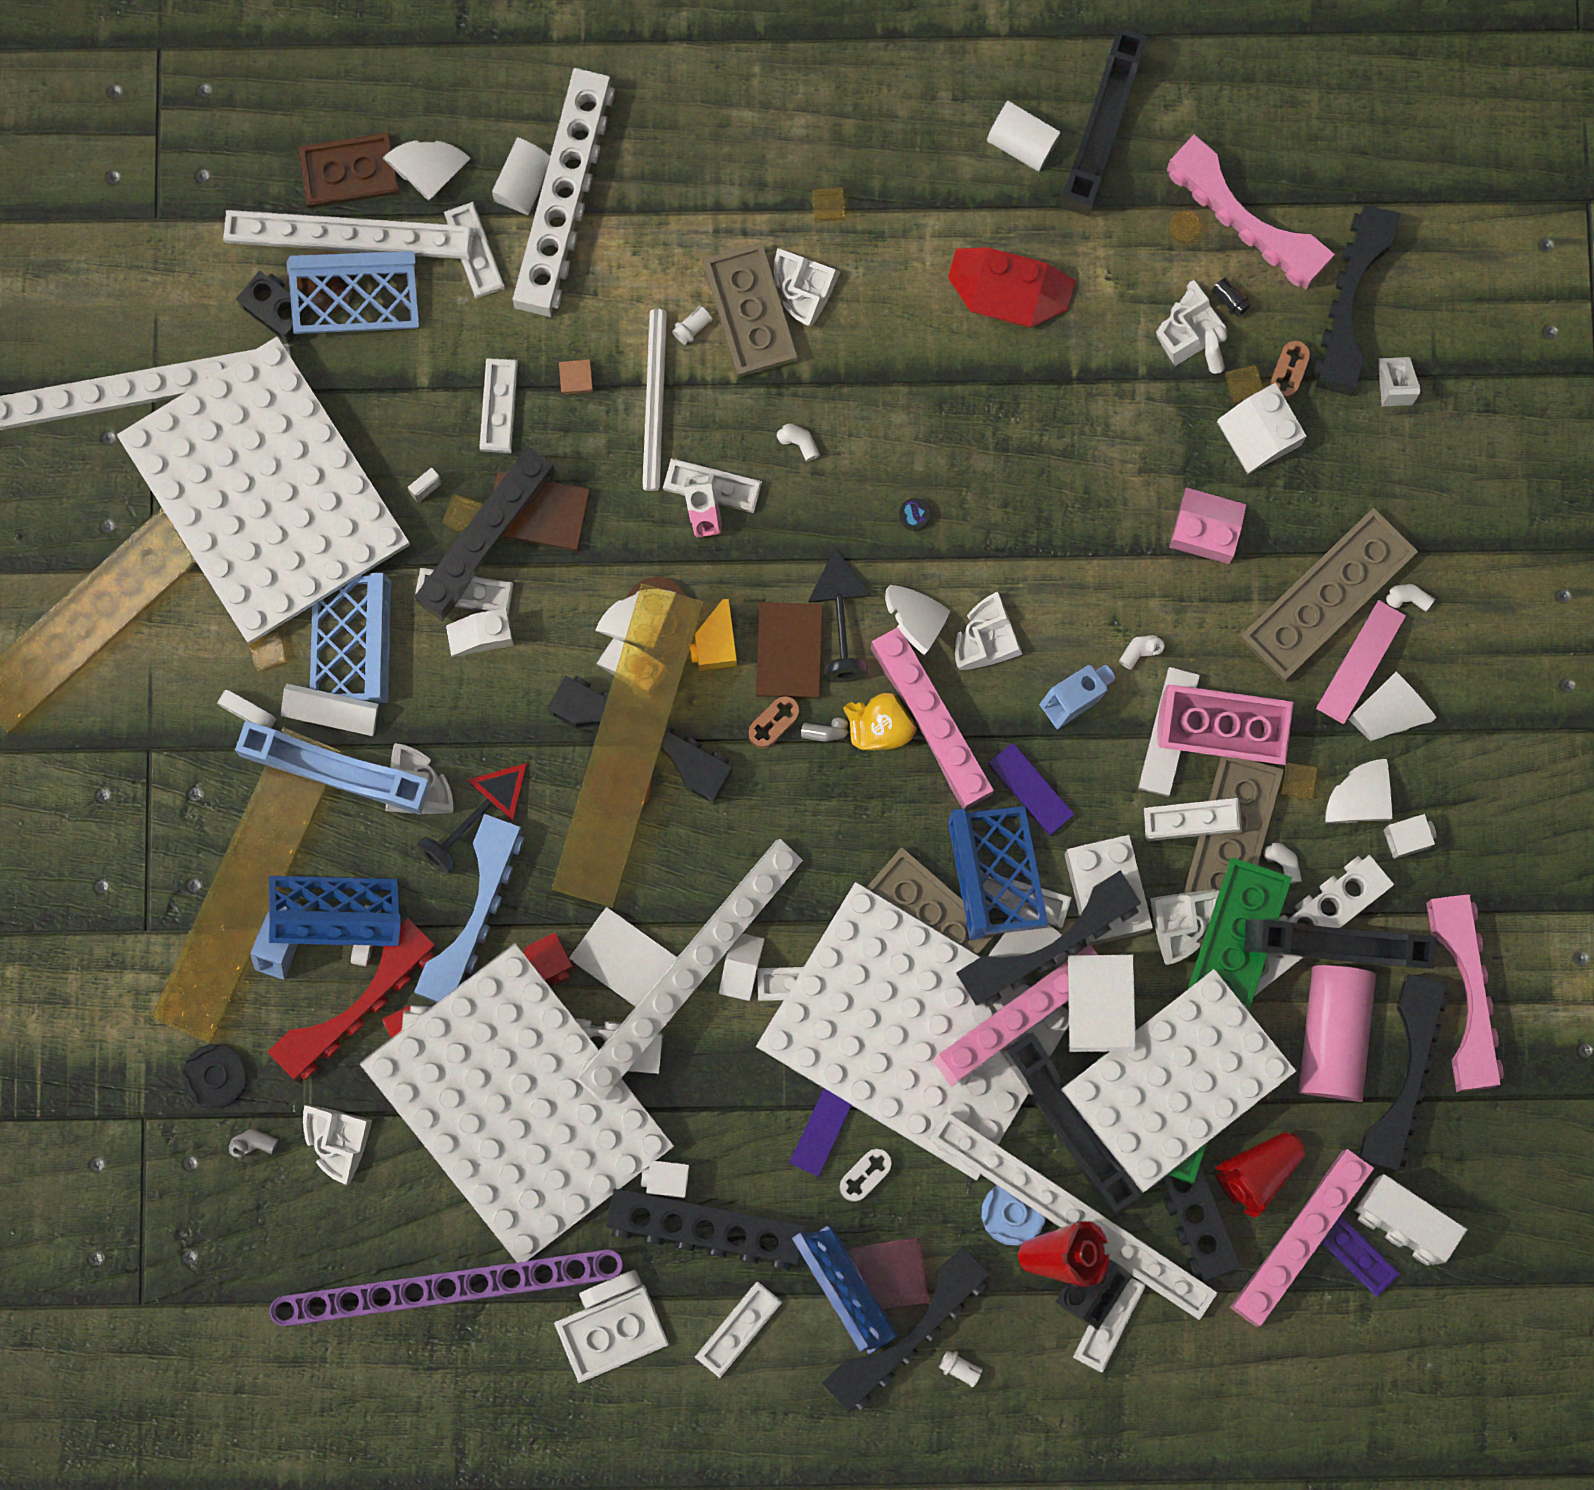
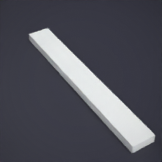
(347, 234)

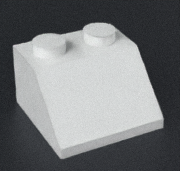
(1262, 428)

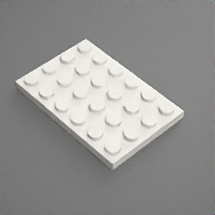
(1183, 1084)

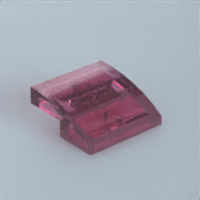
(893, 1272)

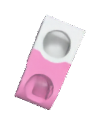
(703, 505)

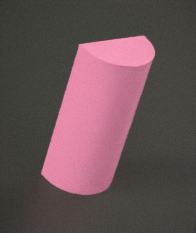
(1224, 724)
(1337, 1032)

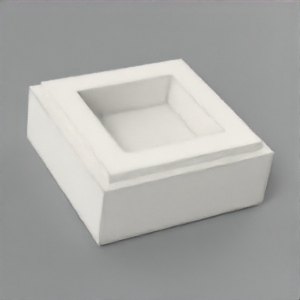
(424, 485)

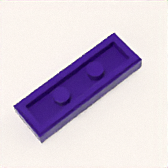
(1031, 789)
(820, 1133)
(1359, 1257)

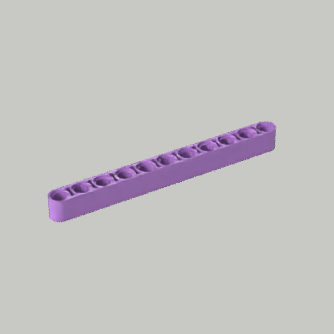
(431, 1284)

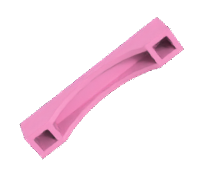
(1295, 253)
(933, 718)
(1453, 925)
(1006, 1025)
(1302, 1238)

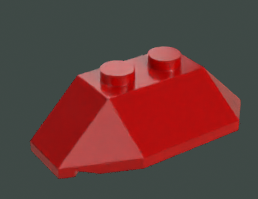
(1009, 286)

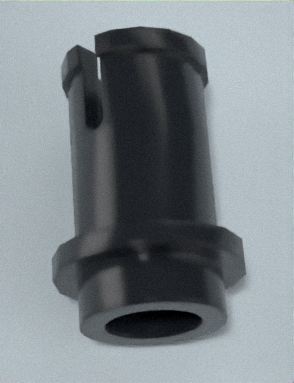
(1231, 297)

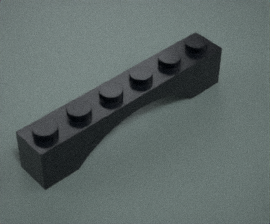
(1104, 122)
(1342, 358)
(467, 554)
(700, 772)
(1106, 903)
(1339, 944)
(1419, 1009)
(1085, 1147)
(954, 1282)

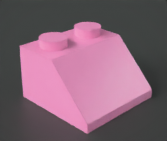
(1208, 526)

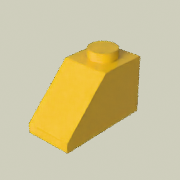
(715, 640)

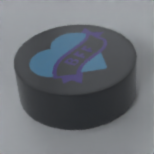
(914, 514)

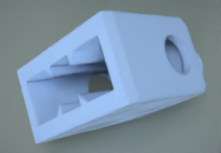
(1076, 694)
(272, 957)

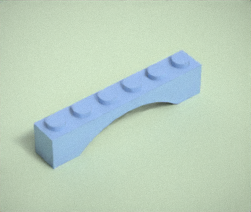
(333, 769)
(494, 848)

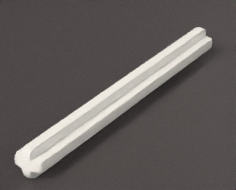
(654, 400)

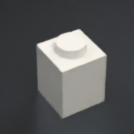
(1410, 836)
(666, 1179)

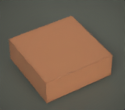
(575, 377)

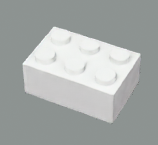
(1095, 863)
(1409, 1221)

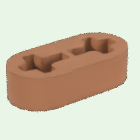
(1296, 372)
(768, 717)

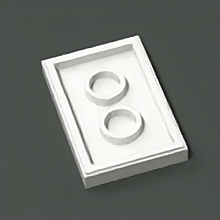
(622, 957)
(1101, 1003)
(611, 1333)

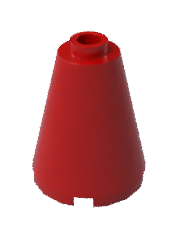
(1260, 1171)
(1068, 1254)

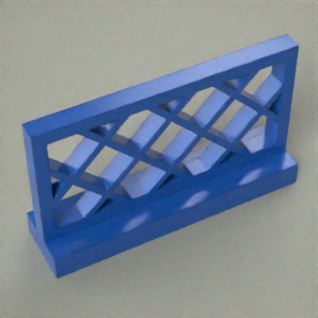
(970, 877)
(333, 925)
(846, 1289)

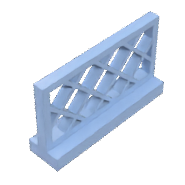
(352, 265)
(377, 639)

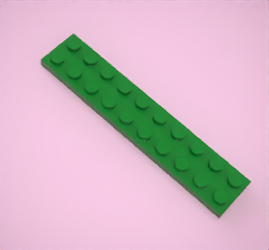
(1244, 894)

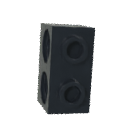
(269, 311)
(1096, 1301)

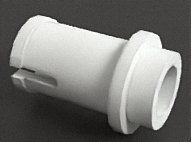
(692, 325)
(960, 1368)

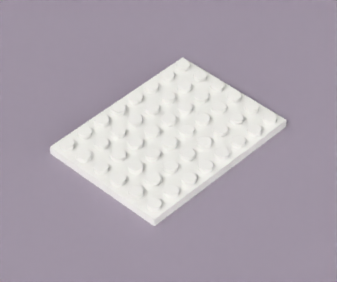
(263, 490)
(878, 1012)
(501, 1109)

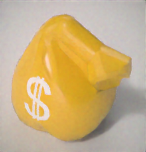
(880, 724)

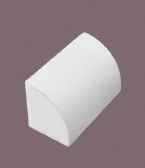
(1023, 136)
(521, 176)

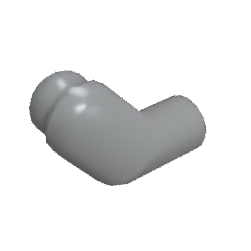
(825, 733)
(251, 1140)

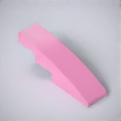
(1360, 662)

